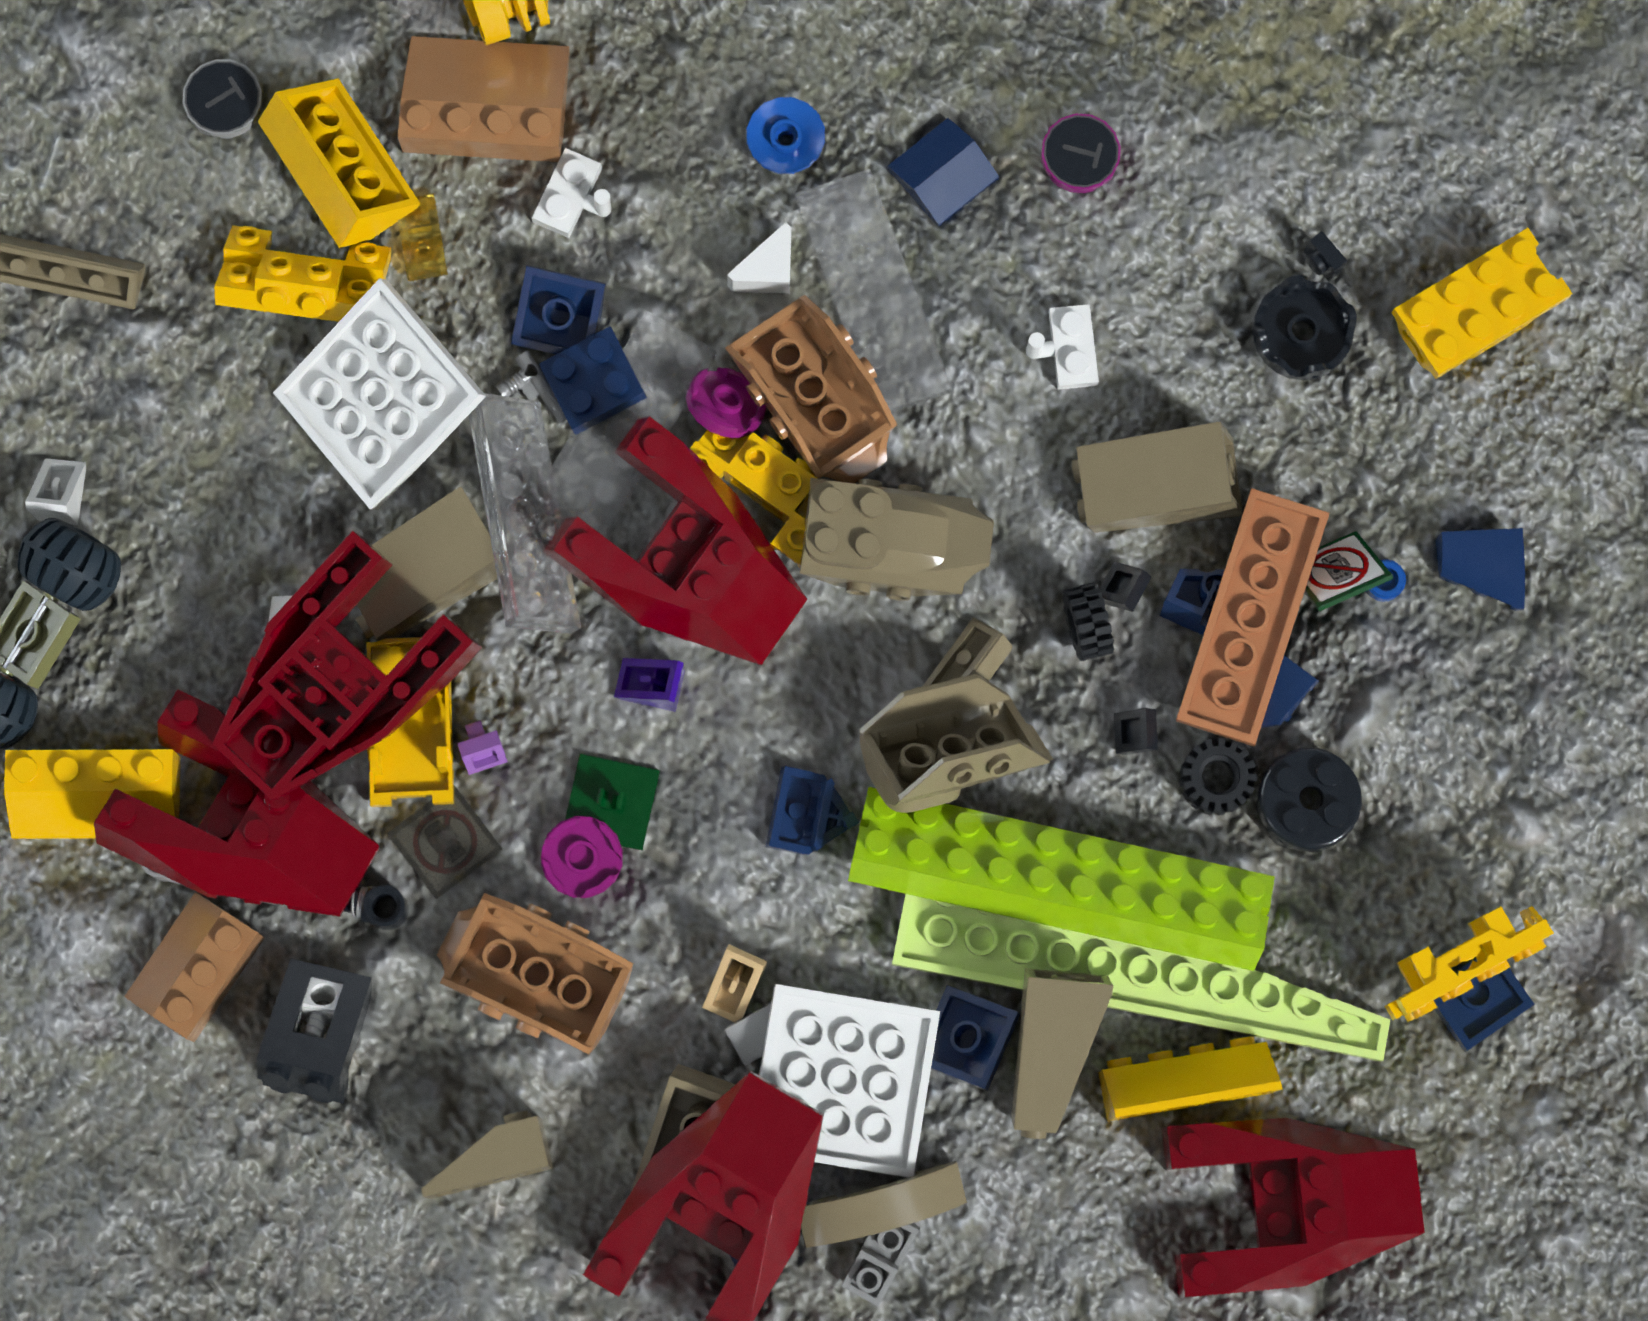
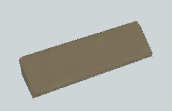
(70, 272)
(976, 651)

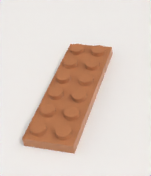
(1252, 617)

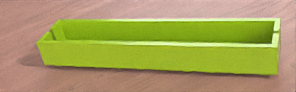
(1065, 880)

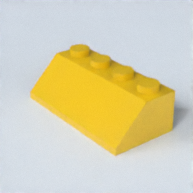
(337, 161)
(65, 790)
(1188, 1080)

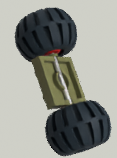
(34, 625)

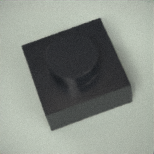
(1324, 257)
(1124, 586)
(1135, 731)

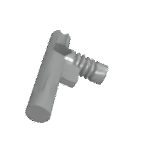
(531, 386)

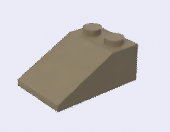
(684, 1100)
(500, 1155)

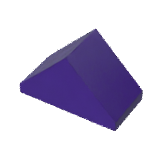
(650, 682)

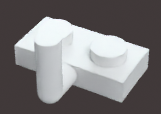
(570, 194)
(1070, 346)

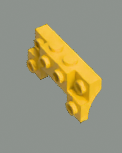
(292, 282)
(766, 477)

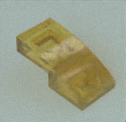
(423, 241)

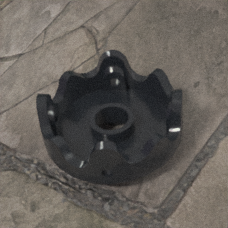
(1307, 302)
(1286, 818)

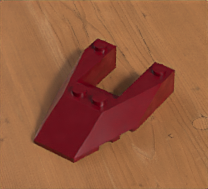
(705, 569)
(315, 694)
(247, 846)
(733, 1181)
(1316, 1201)

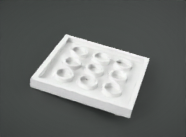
(379, 394)
(859, 1067)

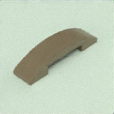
(883, 1207)

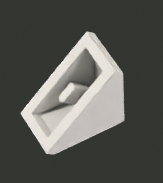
(766, 267)
(57, 491)

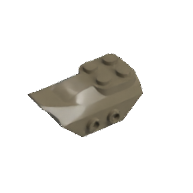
(893, 539)
(946, 740)

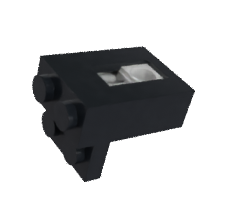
(306, 1061)

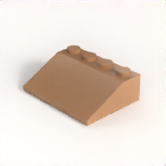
(484, 99)

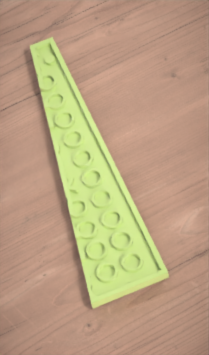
(1144, 980)

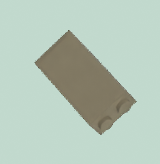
(1158, 479)
(435, 564)
(1054, 1039)

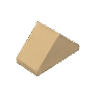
(734, 984)

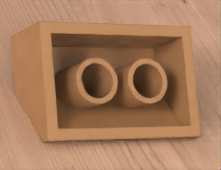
(194, 967)

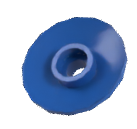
(790, 118)

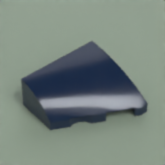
(1485, 562)
(1192, 598)

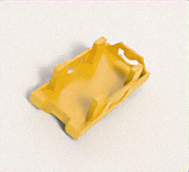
(1479, 305)
(420, 752)
(1492, 946)

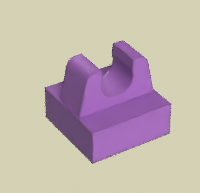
(482, 749)

